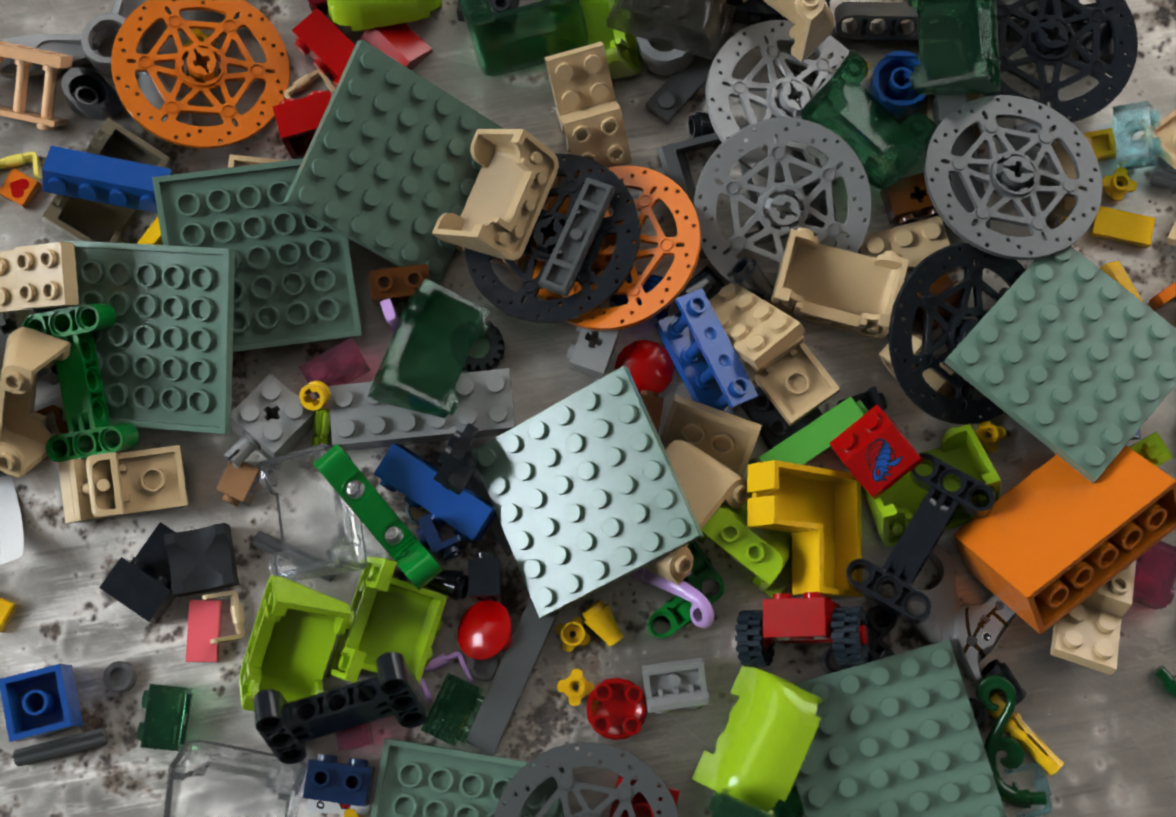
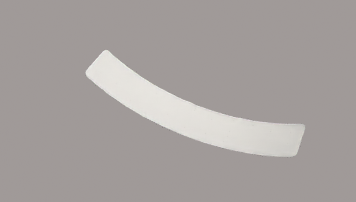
(10, 522)

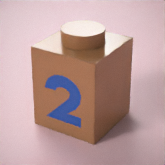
(239, 484)

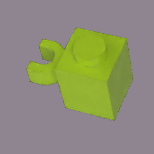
(1152, 449)

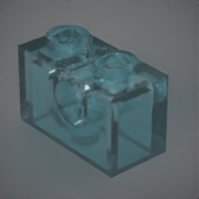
(1128, 121)

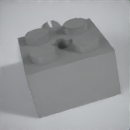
(269, 437)

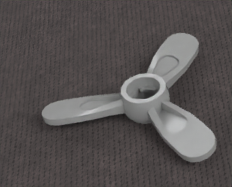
(85, 50)

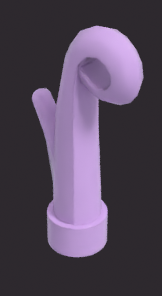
(684, 591)

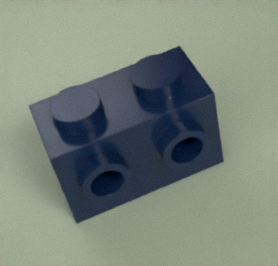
(339, 781)

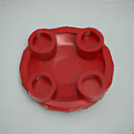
(648, 364)
(485, 630)
(616, 708)

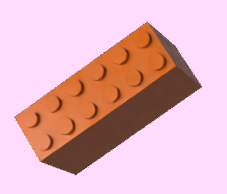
(1067, 537)

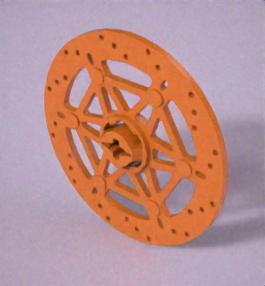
(197, 77)
(679, 272)

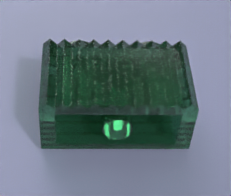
(453, 709)
(165, 717)

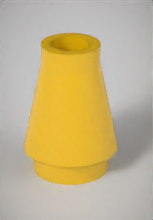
(602, 622)

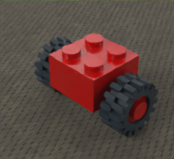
(799, 621)

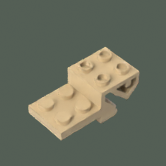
(588, 105)
(38, 277)
(794, 381)
(123, 484)
(1092, 629)

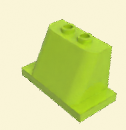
(759, 550)
(387, 619)

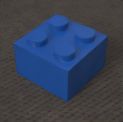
(40, 702)

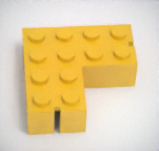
(820, 512)

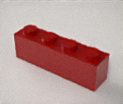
(324, 43)

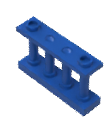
(705, 354)

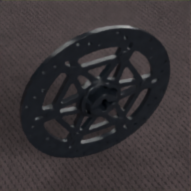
(1060, 48)
(551, 224)
(953, 330)

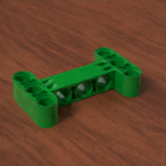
(82, 384)

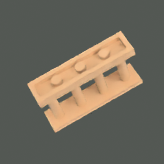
(52, 64)

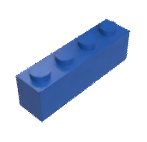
(101, 178)
(414, 477)

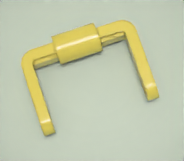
(22, 159)

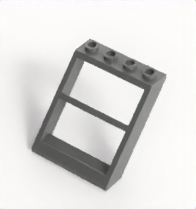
(677, 168)

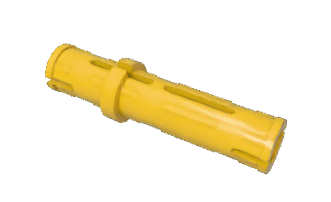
(1028, 739)

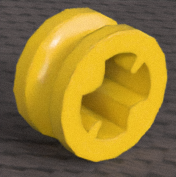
(314, 404)

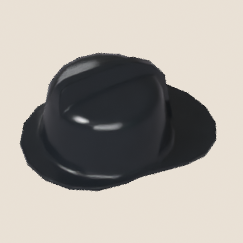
(90, 94)

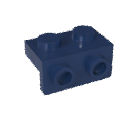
(432, 539)

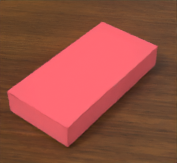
(203, 625)

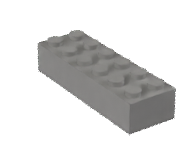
(368, 424)

